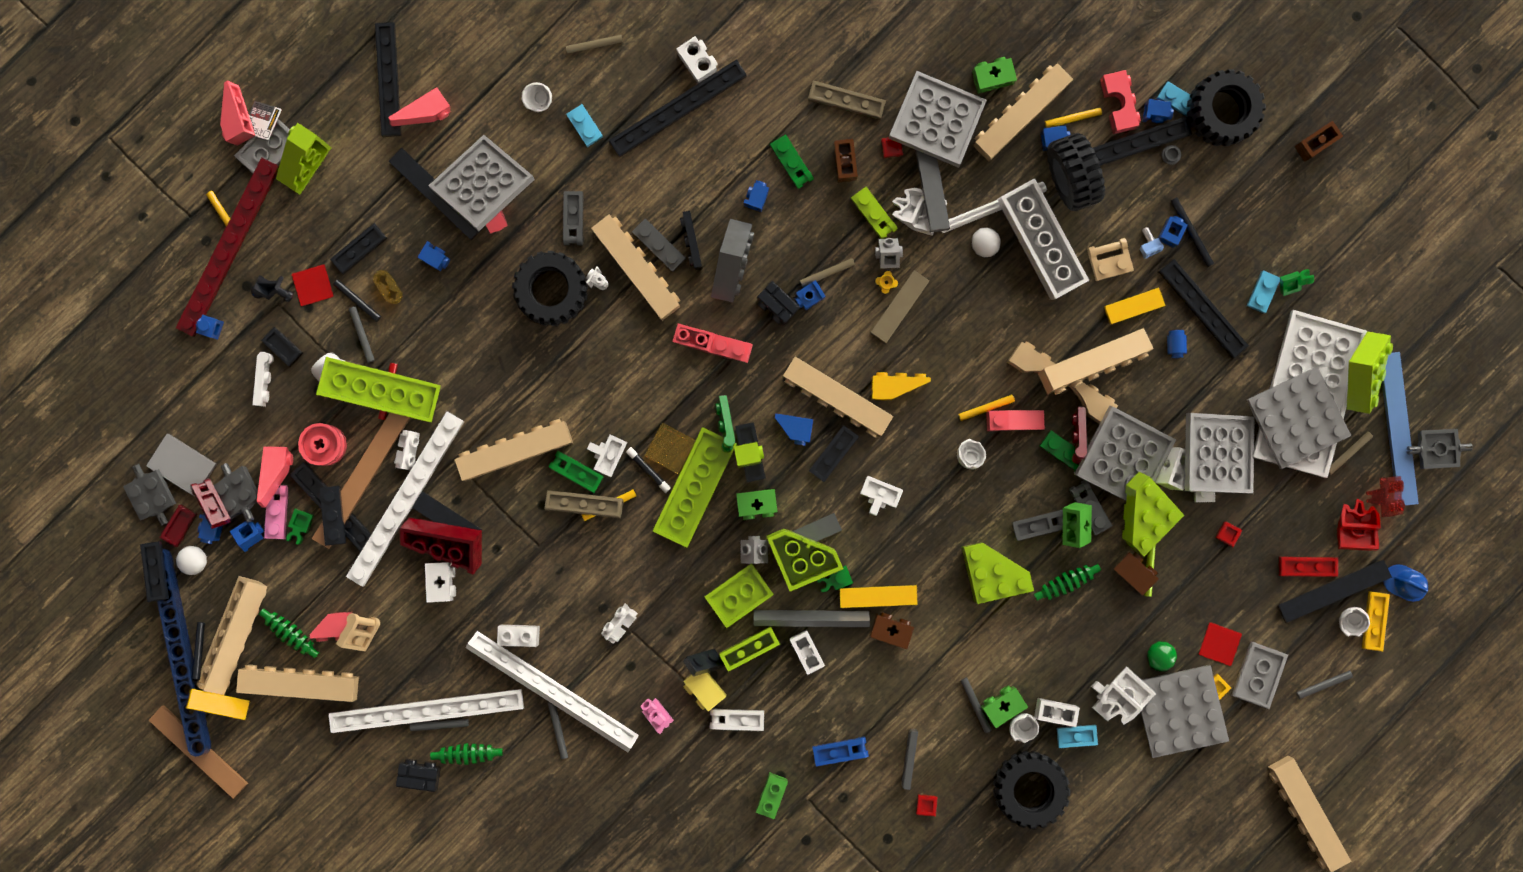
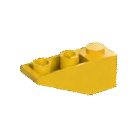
(891, 387)

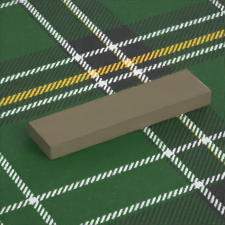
(846, 100)
(900, 306)
(584, 504)

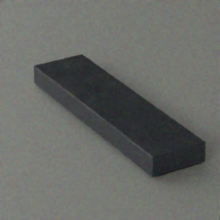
(439, 512)

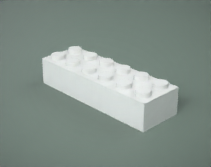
(1043, 239)

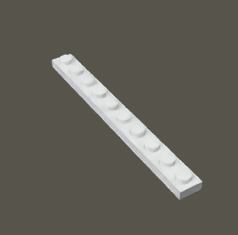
(405, 499)
(552, 691)
(426, 710)

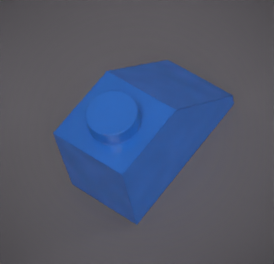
(796, 428)

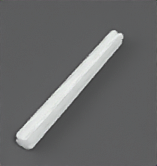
(980, 212)

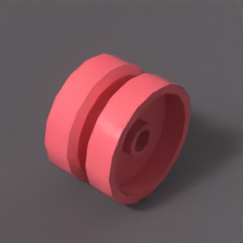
(311, 441)

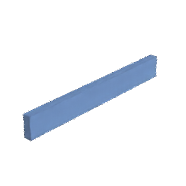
(1399, 427)

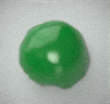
(1161, 656)

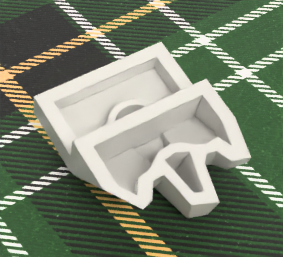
(913, 210)
(1127, 696)

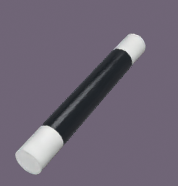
(648, 470)

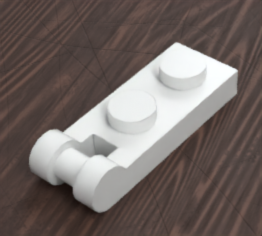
(262, 379)
(737, 719)

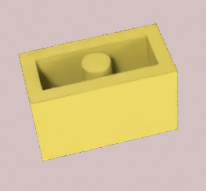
(705, 690)

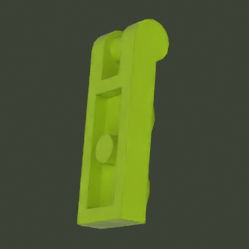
(873, 212)

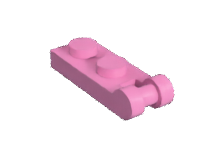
(277, 515)

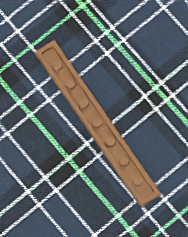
(367, 467)

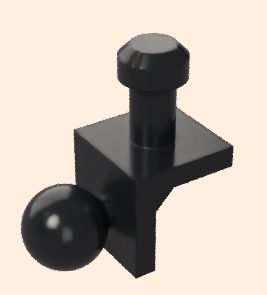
(268, 289)

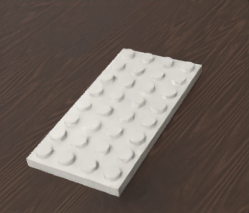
(1309, 344)

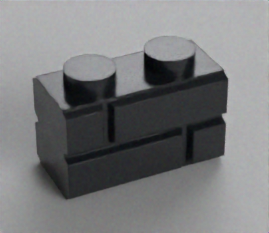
(778, 303)
(418, 776)

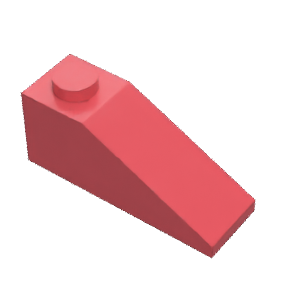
(423, 110)
(234, 116)
(1015, 420)
(274, 469)

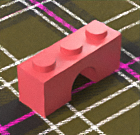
(1118, 86)

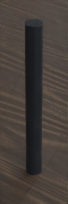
(1192, 232)

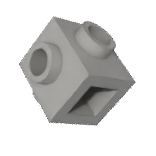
(889, 253)
(754, 550)

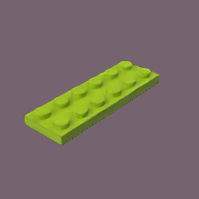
(378, 389)
(693, 488)

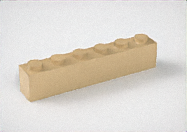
(1019, 115)
(635, 266)
(1095, 361)
(837, 396)
(513, 451)
(231, 635)
(297, 684)
(1309, 814)

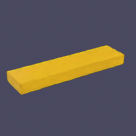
(878, 596)

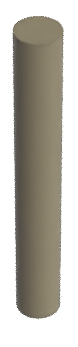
(594, 44)
(827, 272)
(1350, 452)

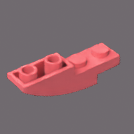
(712, 343)

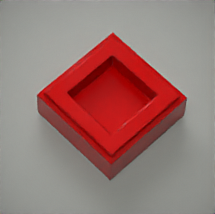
(891, 148)
(1228, 534)
(926, 805)

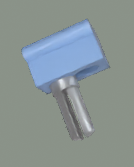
(1152, 247)

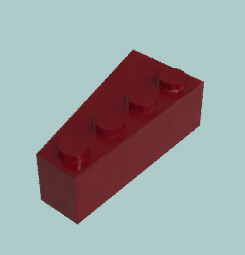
(444, 542)

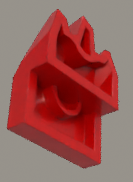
(1358, 528)

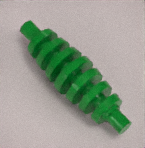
(1067, 582)
(301, 643)
(466, 754)

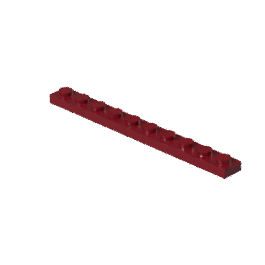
(228, 246)

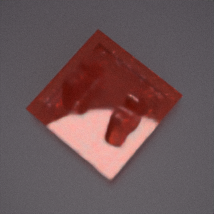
(1389, 496)

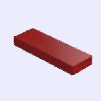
(1308, 566)

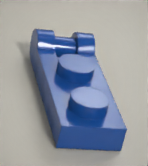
(839, 751)

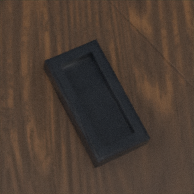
(282, 346)

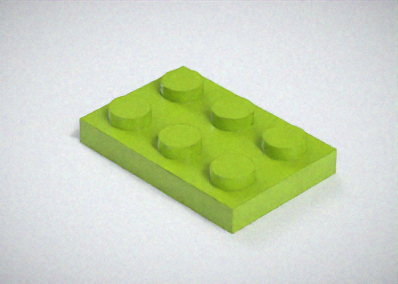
(739, 595)

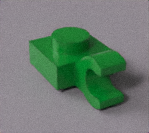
(1292, 282)

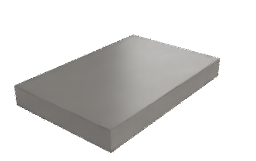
(269, 149)
(181, 463)
(1259, 675)

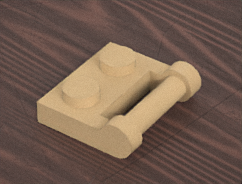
(1113, 265)
(356, 638)

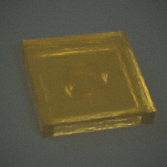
(670, 448)

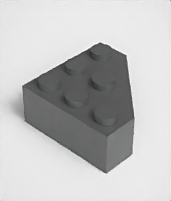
(732, 260)

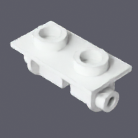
(596, 279)
(406, 458)
(624, 616)

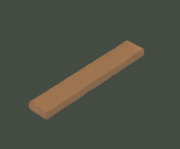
(210, 762)

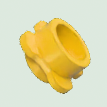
(886, 277)

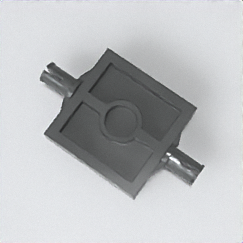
(1439, 448)
(237, 492)
(149, 494)

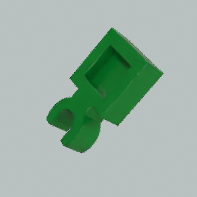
(300, 523)
(838, 579)

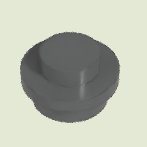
(1171, 154)

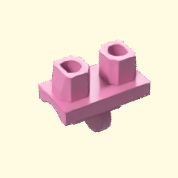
(656, 714)

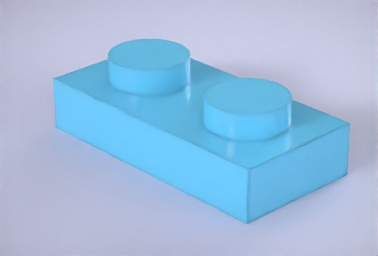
(1175, 95)
(584, 125)
(1263, 291)
(1077, 736)

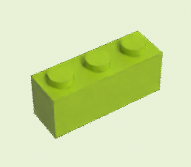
(748, 454)
(749, 648)

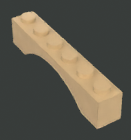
(1028, 360)

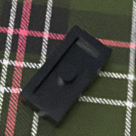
(703, 662)

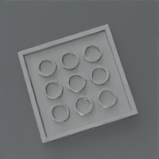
(937, 119)
(481, 182)
(1298, 417)
(1121, 451)
(1219, 453)
(1183, 712)

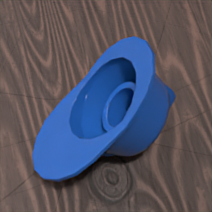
(1406, 583)

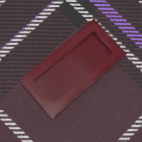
(178, 525)

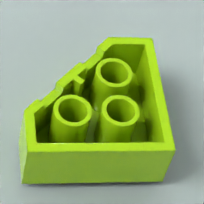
(301, 158)
(1367, 372)
(1147, 514)
(802, 558)
(993, 574)

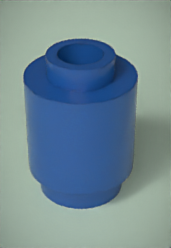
(1177, 343)

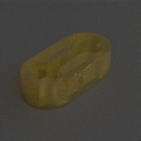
(384, 289)

